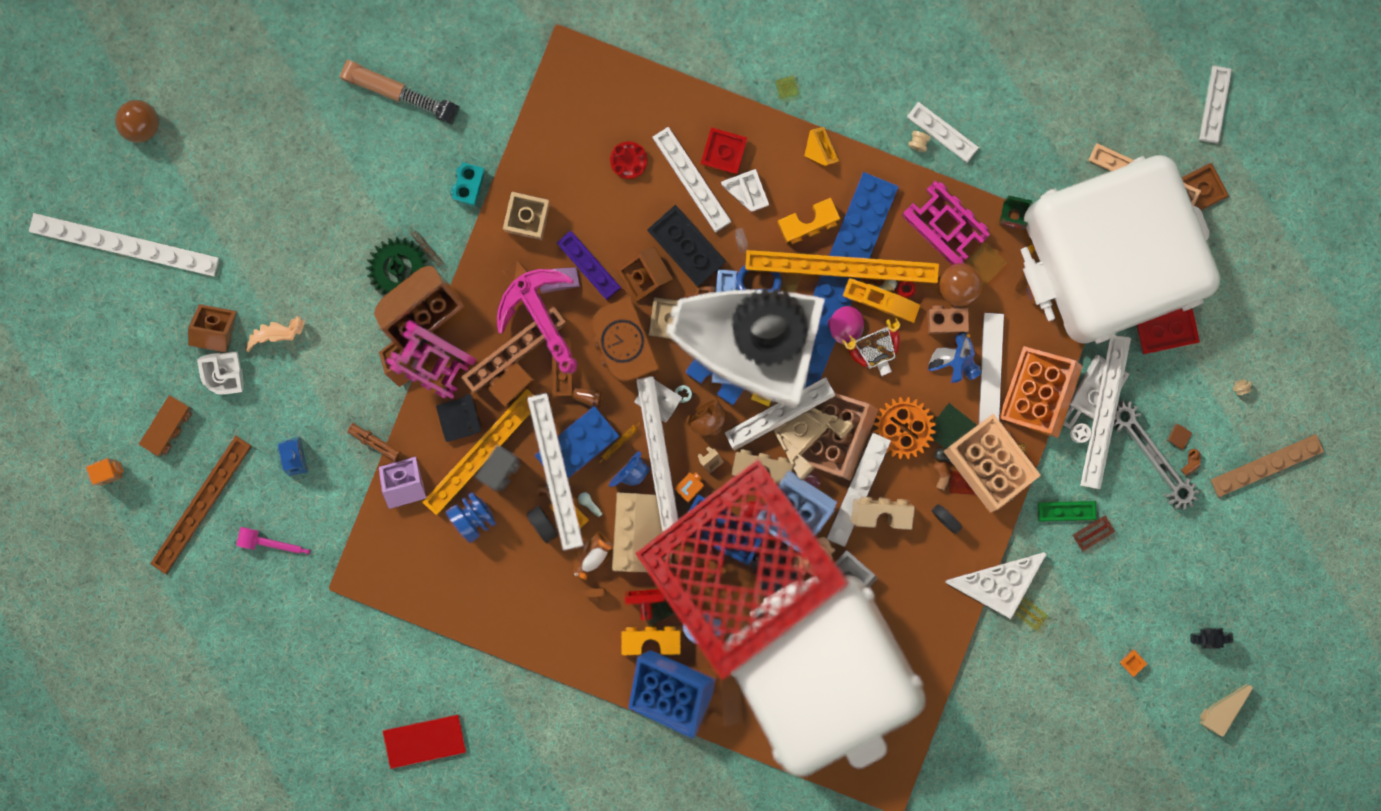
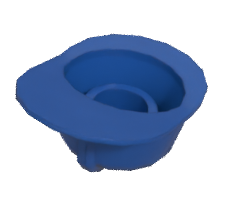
(632, 472)

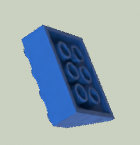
(670, 693)

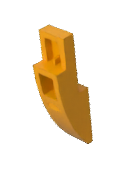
(881, 300)

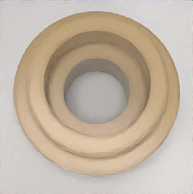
(1242, 387)

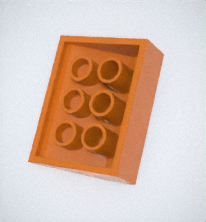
(1041, 391)

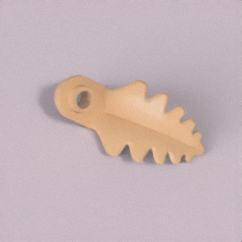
(275, 332)

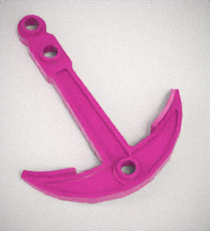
(535, 305)

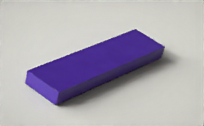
(588, 265)

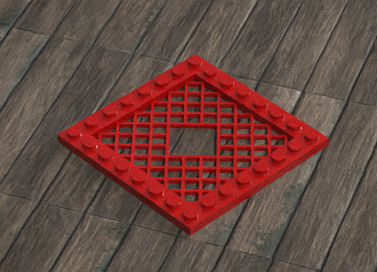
(830, 582)

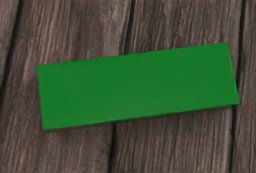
(1067, 511)

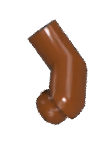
(1194, 462)

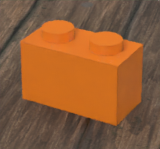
(105, 471)

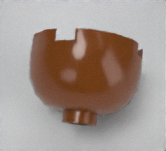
(708, 419)

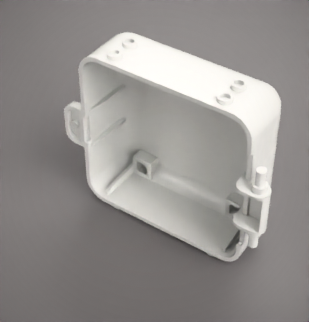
(1119, 250)
(830, 682)

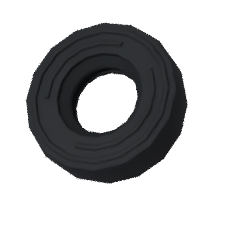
(947, 519)

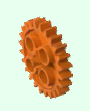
(915, 413)

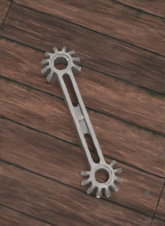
(1155, 457)

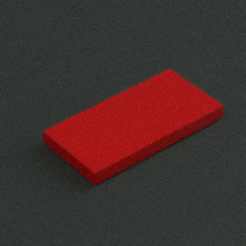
(424, 741)

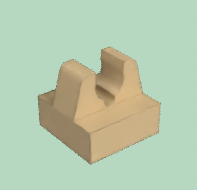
(711, 460)

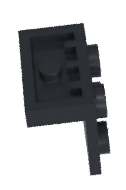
(459, 418)

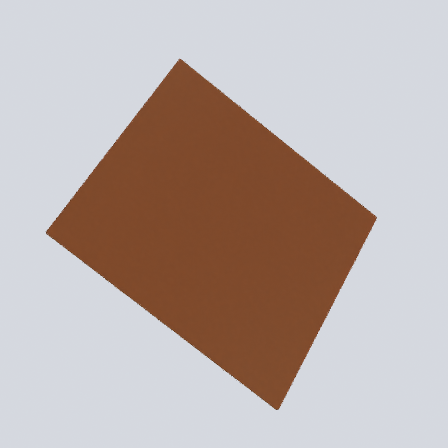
(520, 594)

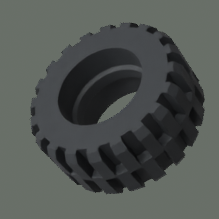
(773, 349)

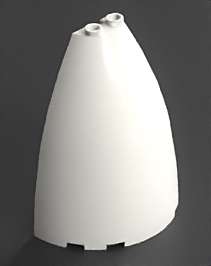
(705, 332)

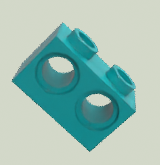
(473, 185)

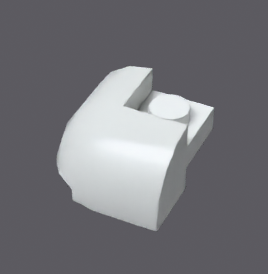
(221, 372)

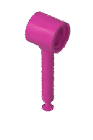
(249, 538)

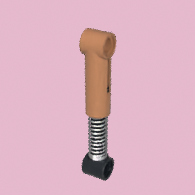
(397, 91)

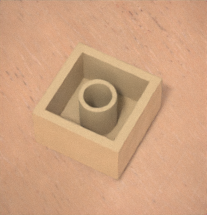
(526, 216)

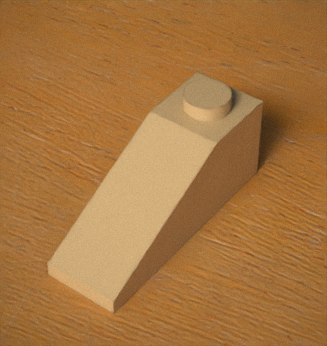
(1222, 713)

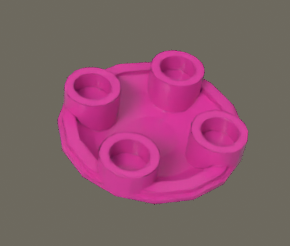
(845, 323)

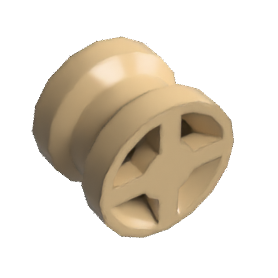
(919, 141)

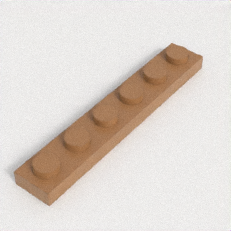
(1266, 465)

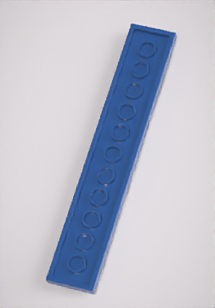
(854, 240)

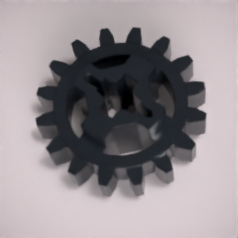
(1211, 638)

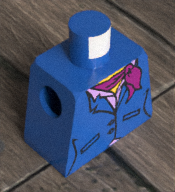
(292, 456)

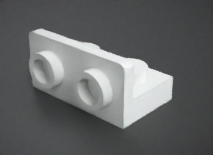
(666, 400)

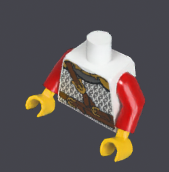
(876, 348)

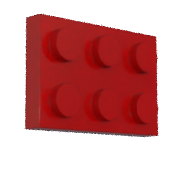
(1168, 331)

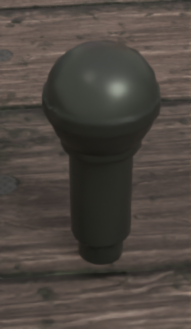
(939, 455)

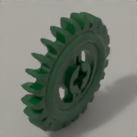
(393, 250)

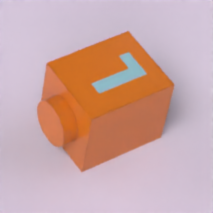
(689, 486)

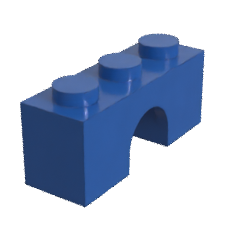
(728, 392)

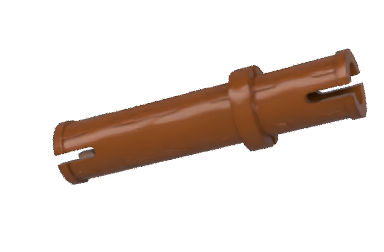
(368, 438)

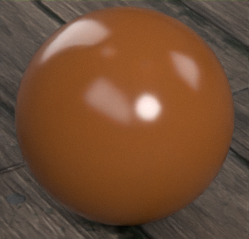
(136, 121)
(961, 284)

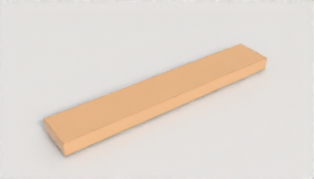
(1112, 160)

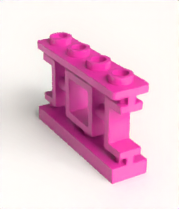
(933, 236)
(438, 347)

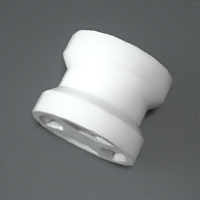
(1083, 434)

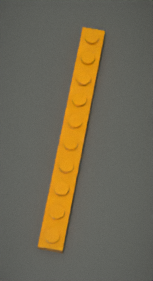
(841, 266)

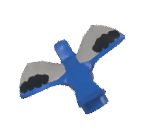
(959, 358)

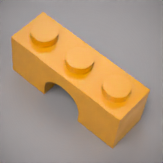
(825, 216)
(668, 639)

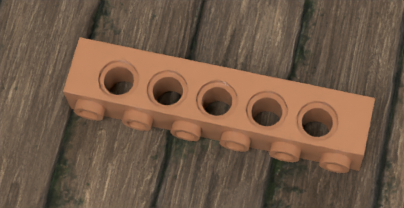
(509, 353)

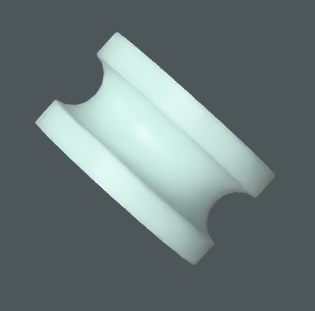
(685, 399)

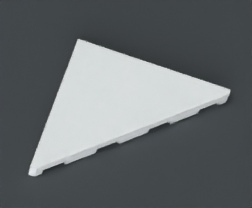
(1000, 585)

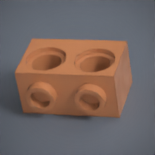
(948, 324)

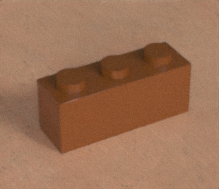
(166, 426)

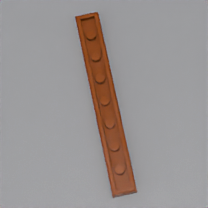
(201, 504)

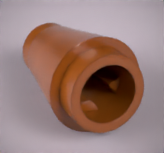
(589, 397)

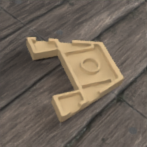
(802, 432)

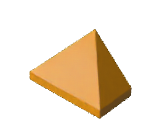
(820, 147)

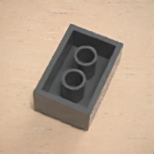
(499, 468)

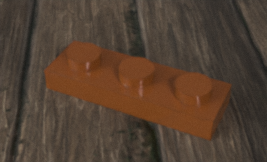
(561, 381)

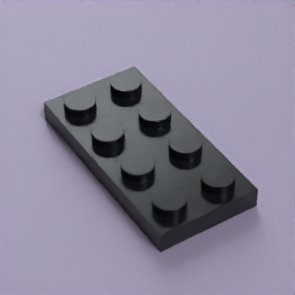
(686, 246)

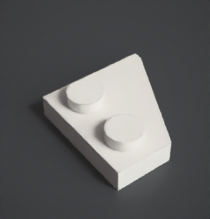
(747, 190)

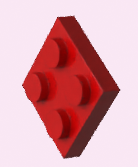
(723, 151)

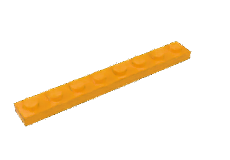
(479, 454)

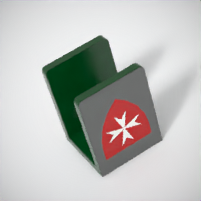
(1018, 204)

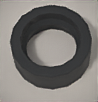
(542, 524)

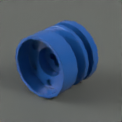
(471, 517)

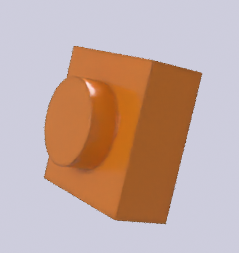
(1133, 663)

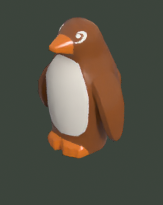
(592, 555)

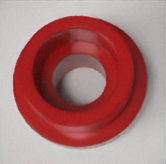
(912, 288)

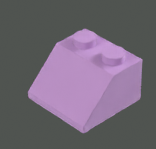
(402, 482)

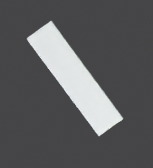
(1215, 104)
(942, 132)

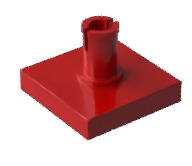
(644, 598)

